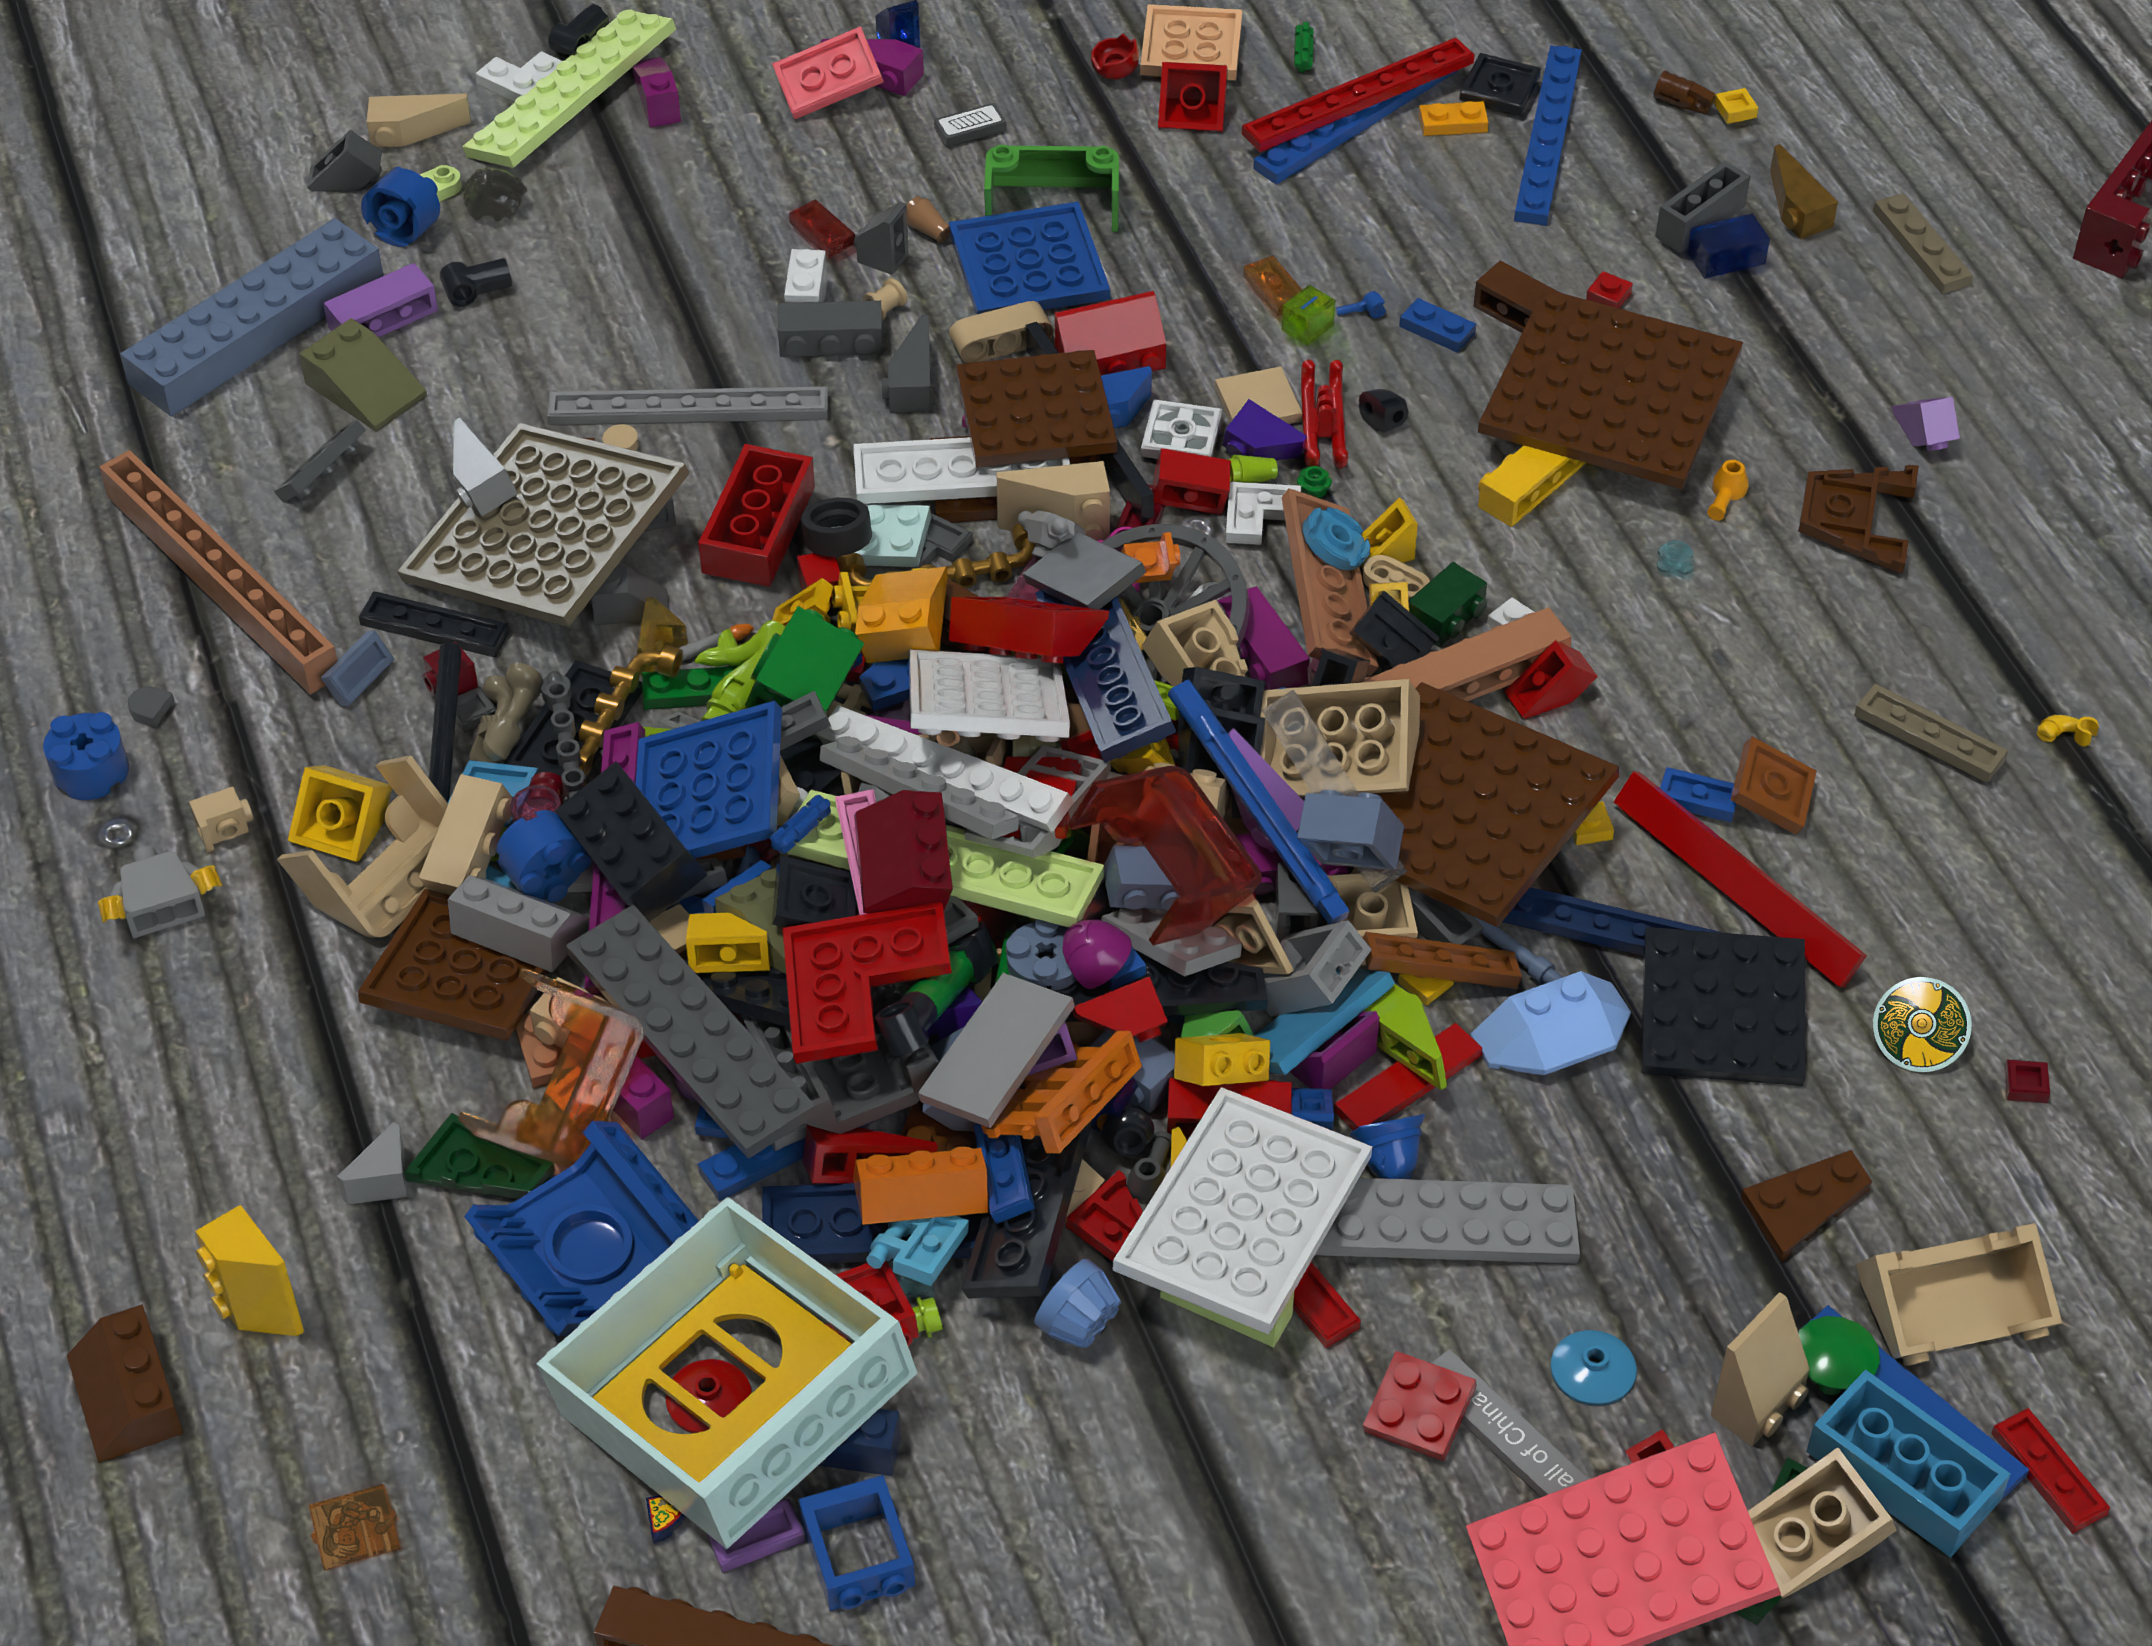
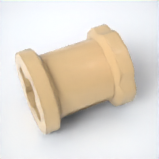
(891, 295)

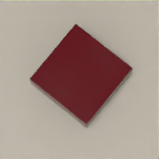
(2027, 1081)

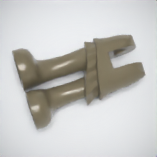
(513, 699)

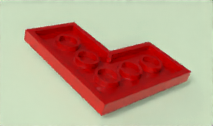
(838, 963)

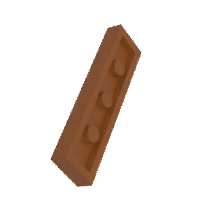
(1442, 960)

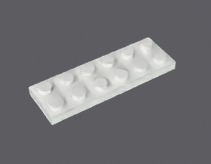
(927, 471)

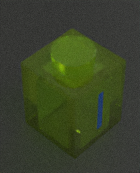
(1308, 315)

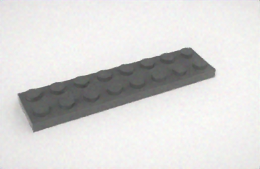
(692, 1031)

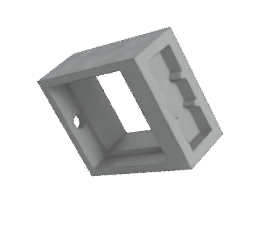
(1314, 958)

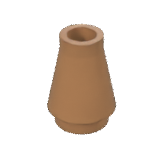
(926, 219)

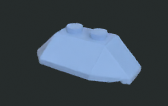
(1554, 1025)

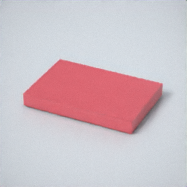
(827, 72)

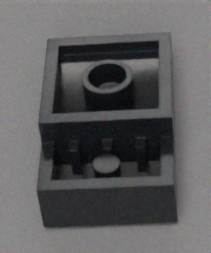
(1235, 704)

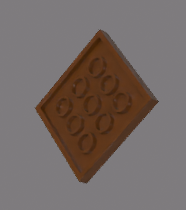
(1035, 408)
(448, 977)

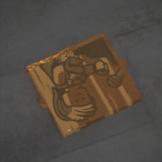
(354, 1526)

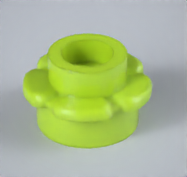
(927, 1316)

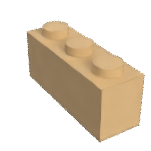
(466, 834)

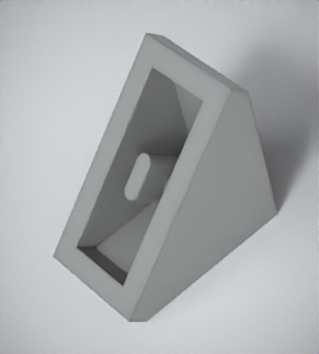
(377, 1170)

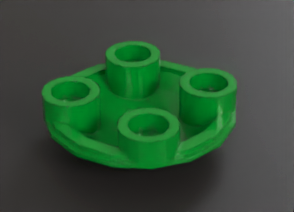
(1838, 1352)

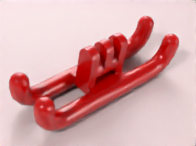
(1326, 417)

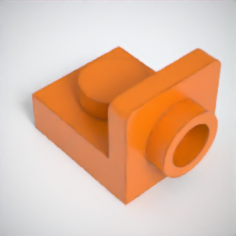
(1157, 557)

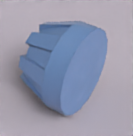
(1078, 1305)

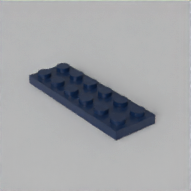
(828, 1222)

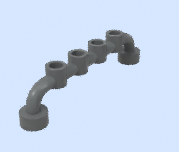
(557, 694)

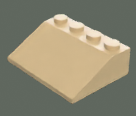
(1365, 724)

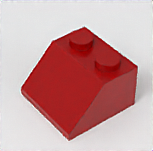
(1192, 96)

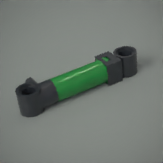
(908, 1020)

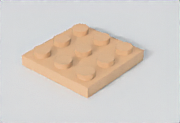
(1190, 37)

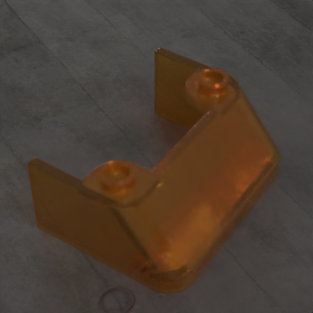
(582, 1084)

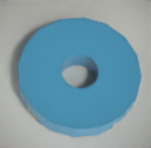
(1343, 552)

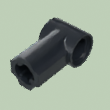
(567, 38)
(466, 283)

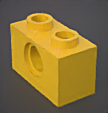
(1222, 1059)

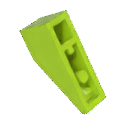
(1408, 1035)

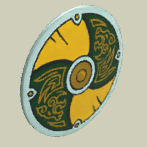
(1922, 1024)

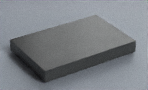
(1084, 572)

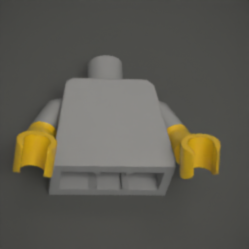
(158, 892)

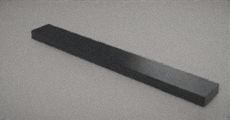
(1117, 464)

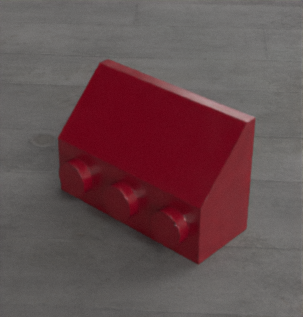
(903, 851)

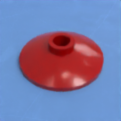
(729, 1391)

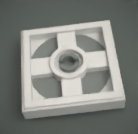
(1181, 429)

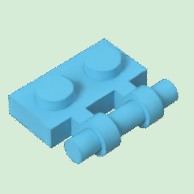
(926, 1249)

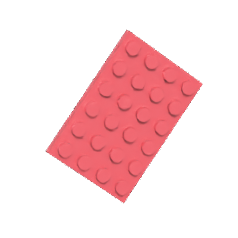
(1626, 1554)

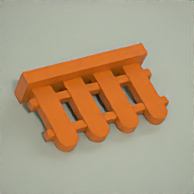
(1068, 1096)

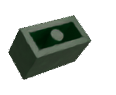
(1449, 601)

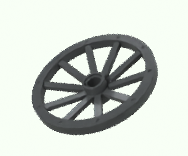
(1156, 609)

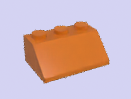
(921, 1185)

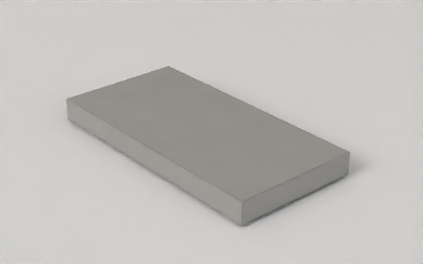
(996, 1050)

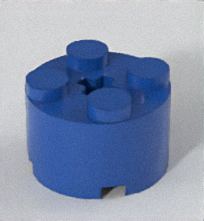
(401, 206)
(85, 755)
(542, 856)

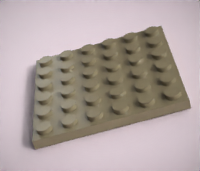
(556, 538)

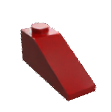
(832, 1156)

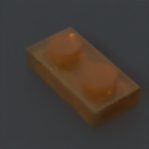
(1271, 282)

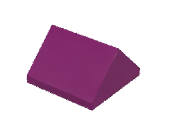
(1340, 1053)

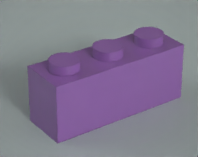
(385, 302)

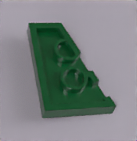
(473, 1164)

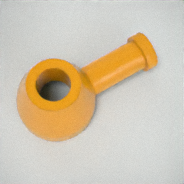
(1728, 484)

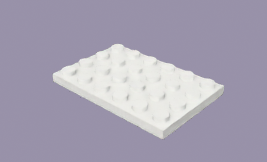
(987, 695)
(1243, 1210)

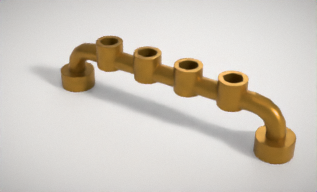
(963, 569)
(611, 706)

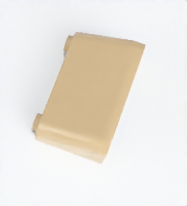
(1961, 1293)

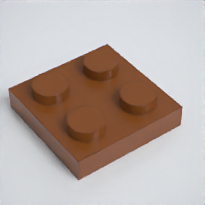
(1773, 785)

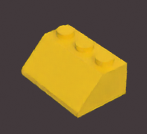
(247, 1276)

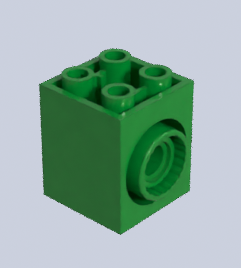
(804, 660)

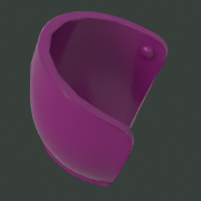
(1095, 951)

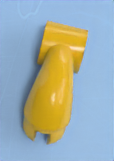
(2056, 724)

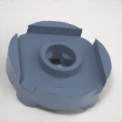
(1023, 954)

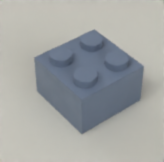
(1350, 830)

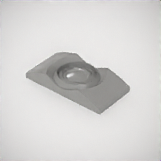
(1033, 839)

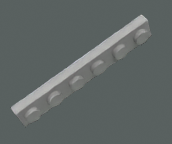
(893, 776)

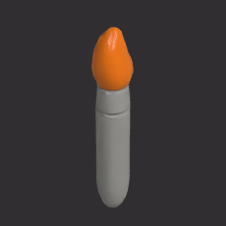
(693, 649)

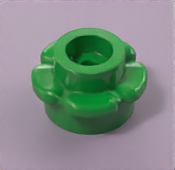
(1314, 481)

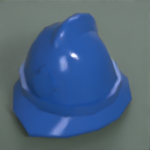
(1393, 1146)

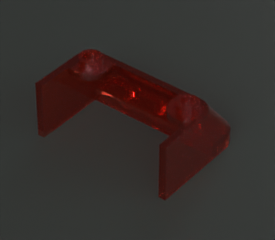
(1184, 838)

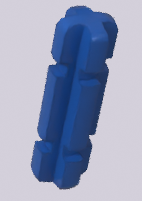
(800, 824)

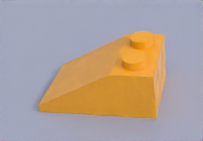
(902, 614)

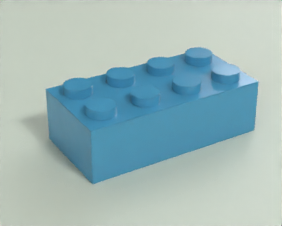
(1911, 1462)

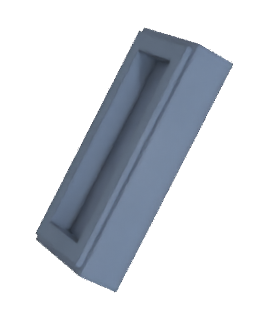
(357, 668)

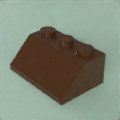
(123, 1385)

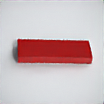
(2051, 1470)

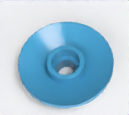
(1589, 1381)

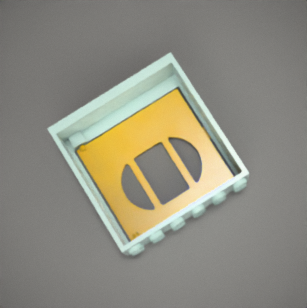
(783, 1428)

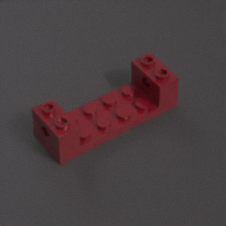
(2112, 221)

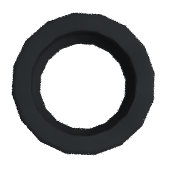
(847, 513)

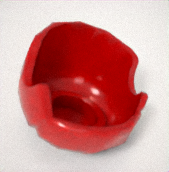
(1115, 57)

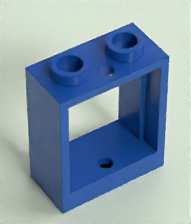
(847, 1506)

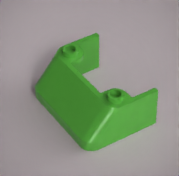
(1052, 168)

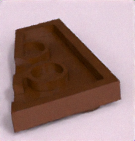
(1802, 1200)

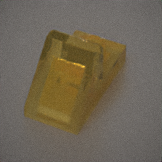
(659, 629)

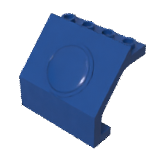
(585, 1229)

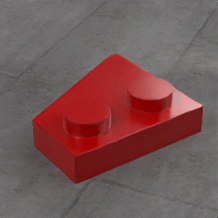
(1106, 1216)

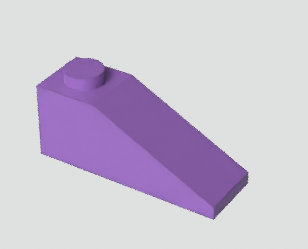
(1281, 792)

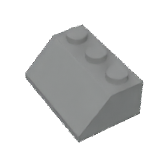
(514, 922)

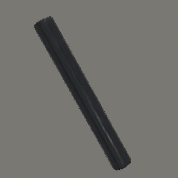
(445, 718)

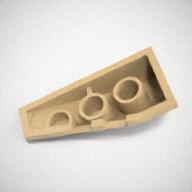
(1194, 639)

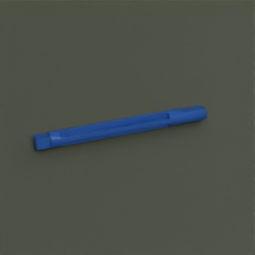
(1258, 802)

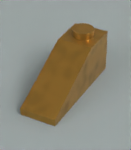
(1801, 199)

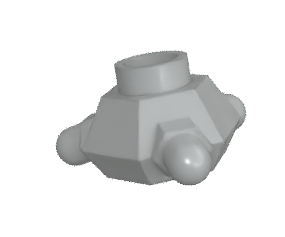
(1047, 530)

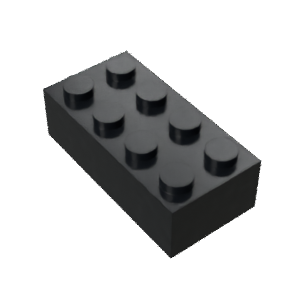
(631, 842)

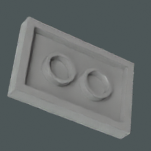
(1181, 955)

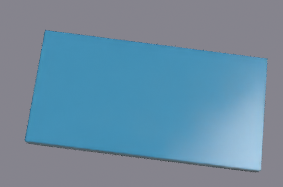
(1302, 1032)

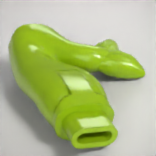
(736, 686)

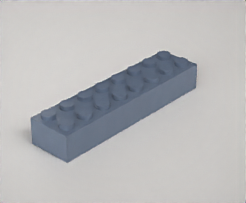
(249, 317)

